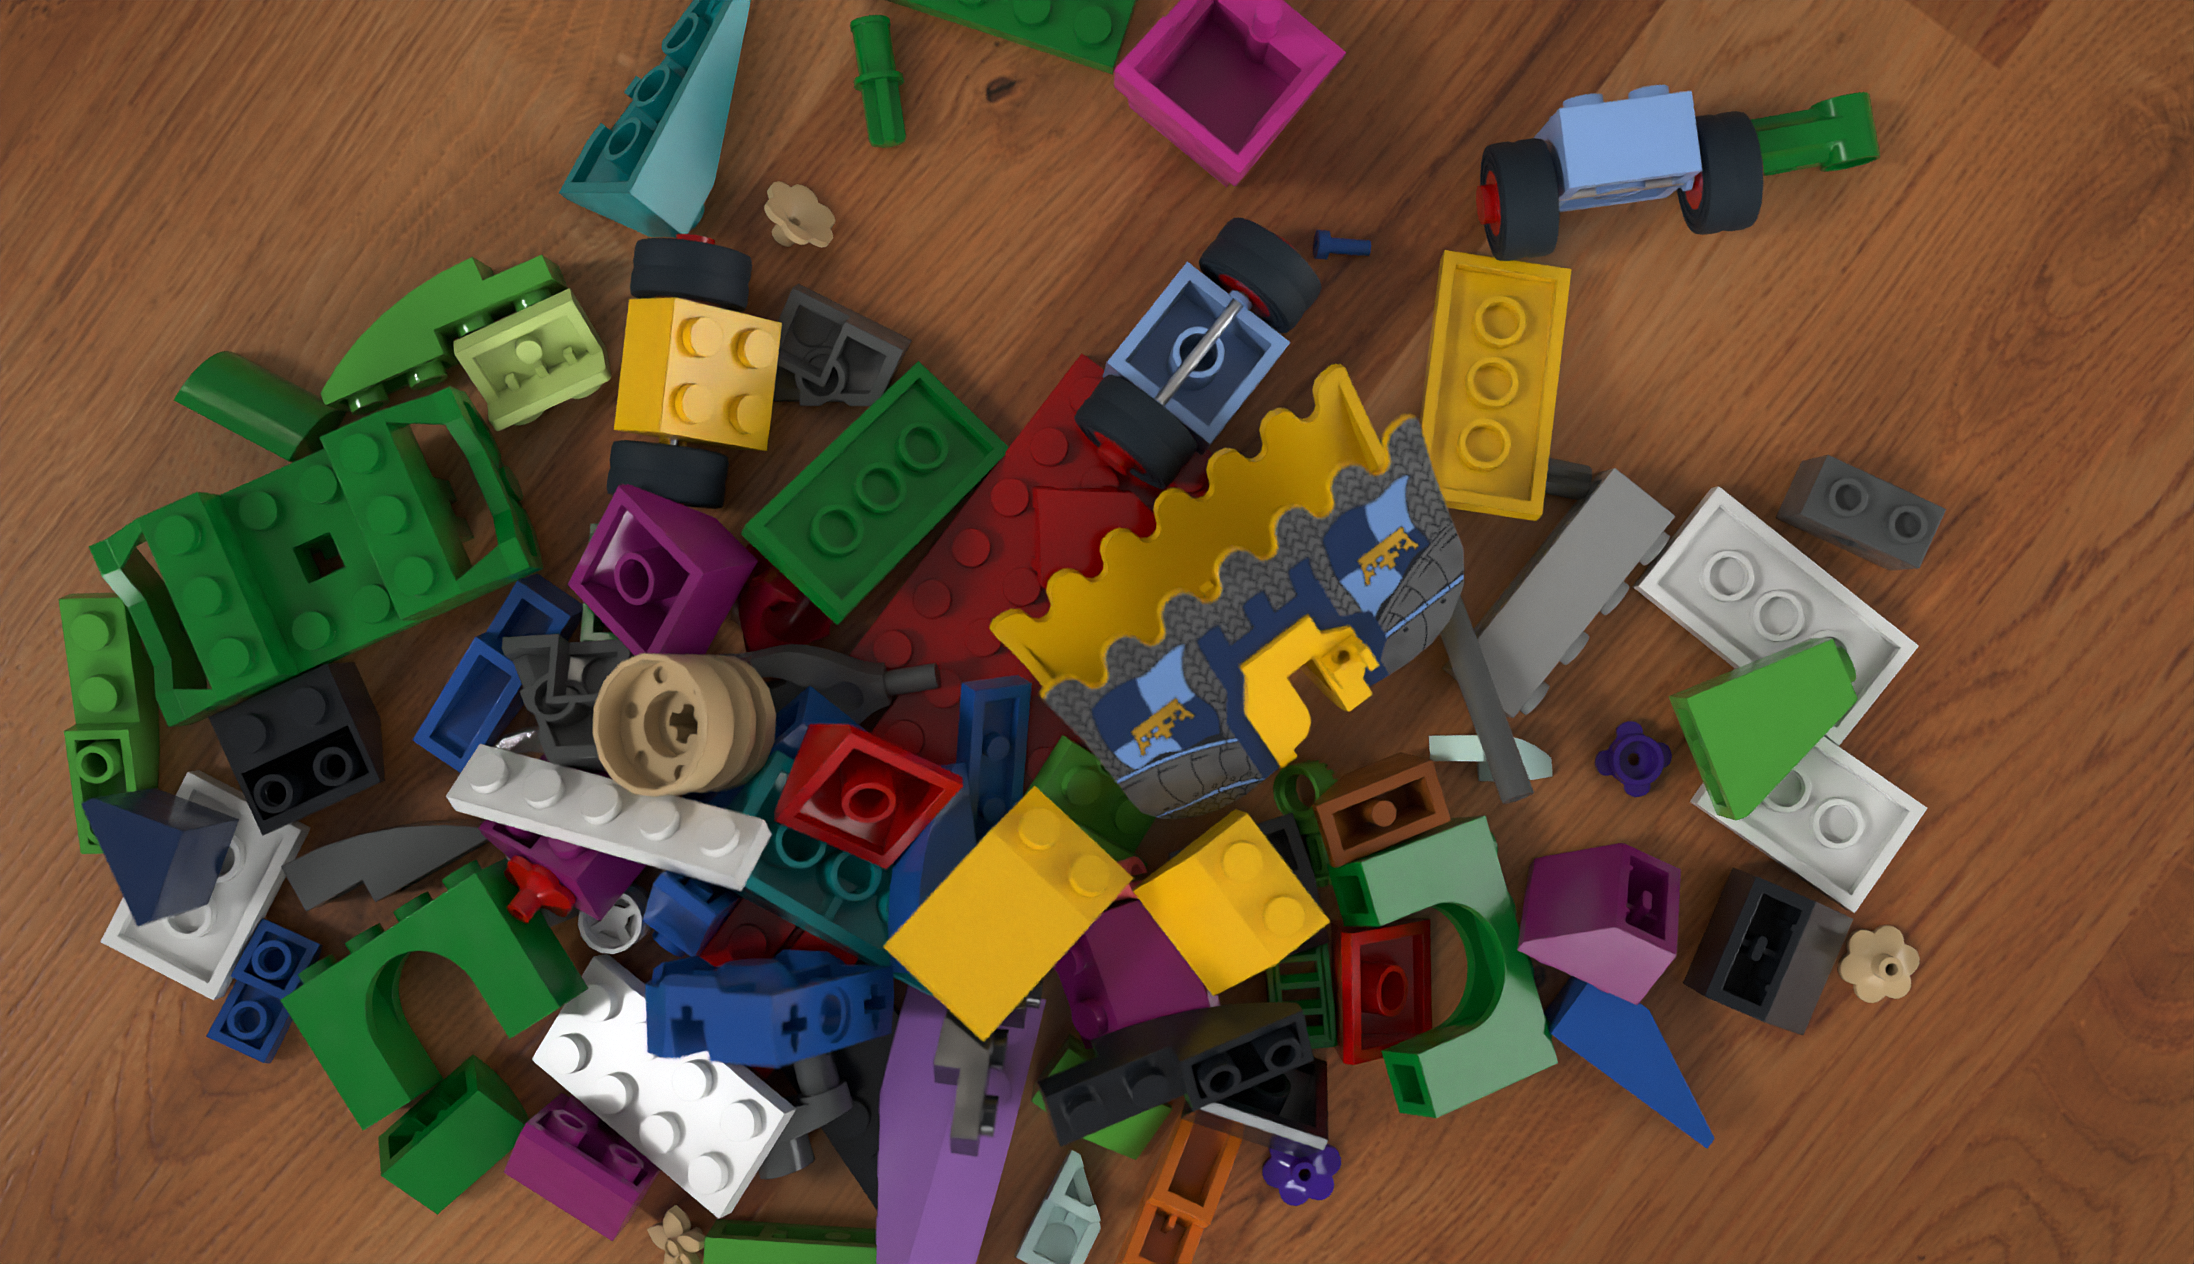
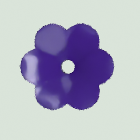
(1283, 1173)

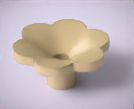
(798, 216)
(1867, 961)

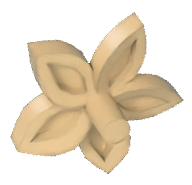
(676, 1238)

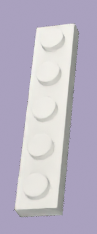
(608, 818)

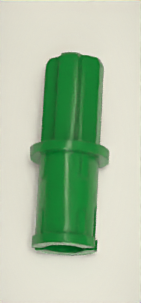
(878, 81)

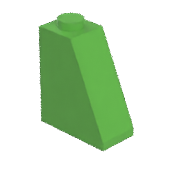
(1763, 720)

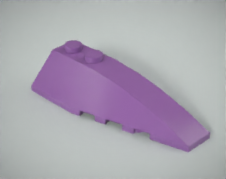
(928, 1198)

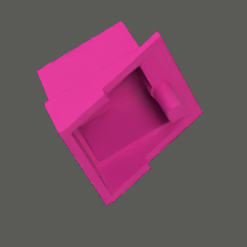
(1225, 78)

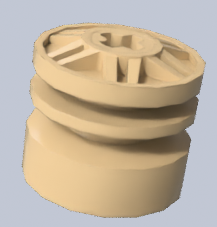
(683, 723)

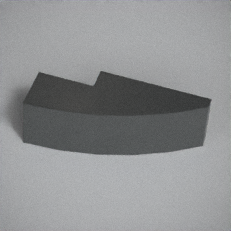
(382, 860)

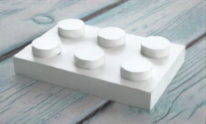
(1829, 823)
(208, 942)

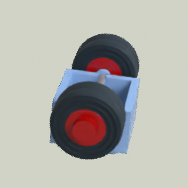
(1619, 155)
(1198, 353)

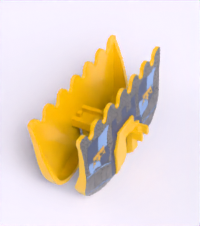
(1289, 562)

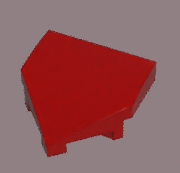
(1075, 522)

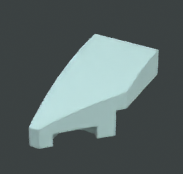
(1468, 748)
(1065, 1220)

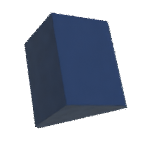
(161, 850)

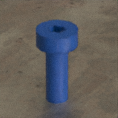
(1325, 244)

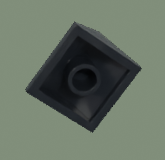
(1279, 1113)

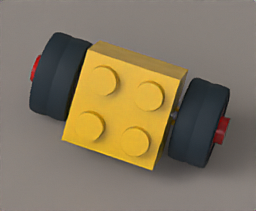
(691, 370)

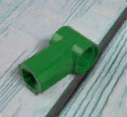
(1828, 135)

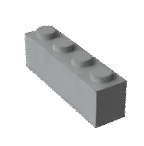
(1566, 585)

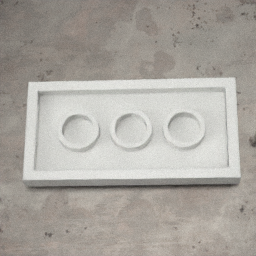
(1758, 594)
(687, 1115)

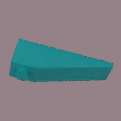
(669, 140)
(815, 882)

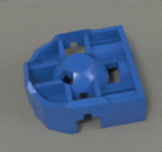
(766, 1007)

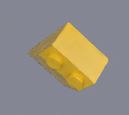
(1008, 913)

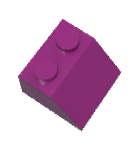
(661, 573)
(1126, 973)

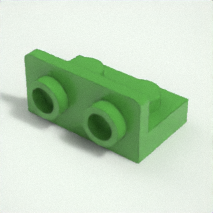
(1092, 799)

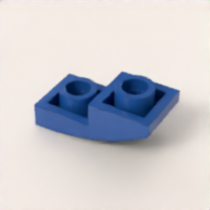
(268, 970)

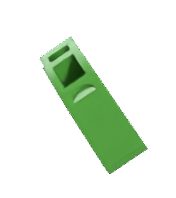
(416, 335)
(114, 704)

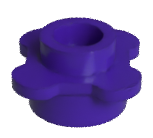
(1651, 761)

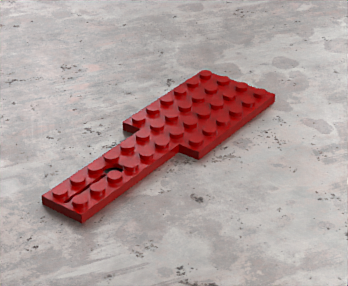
(946, 616)

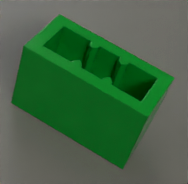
(259, 405)
(452, 1135)

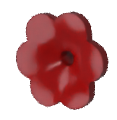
(537, 889)

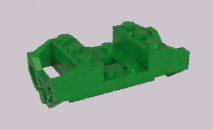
(246, 571)

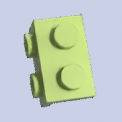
(534, 360)

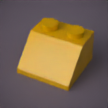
(1230, 903)

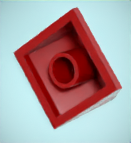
(862, 792)
(1380, 986)

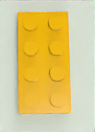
(1493, 381)

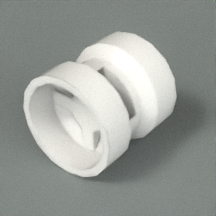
(611, 932)

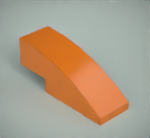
(1180, 1196)

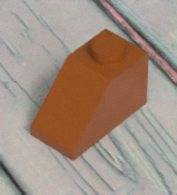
(1379, 807)

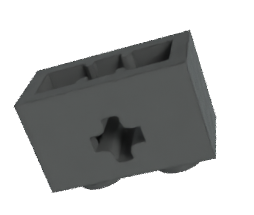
(1860, 513)

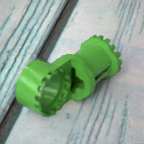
(1288, 802)

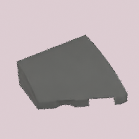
(833, 353)
(561, 691)

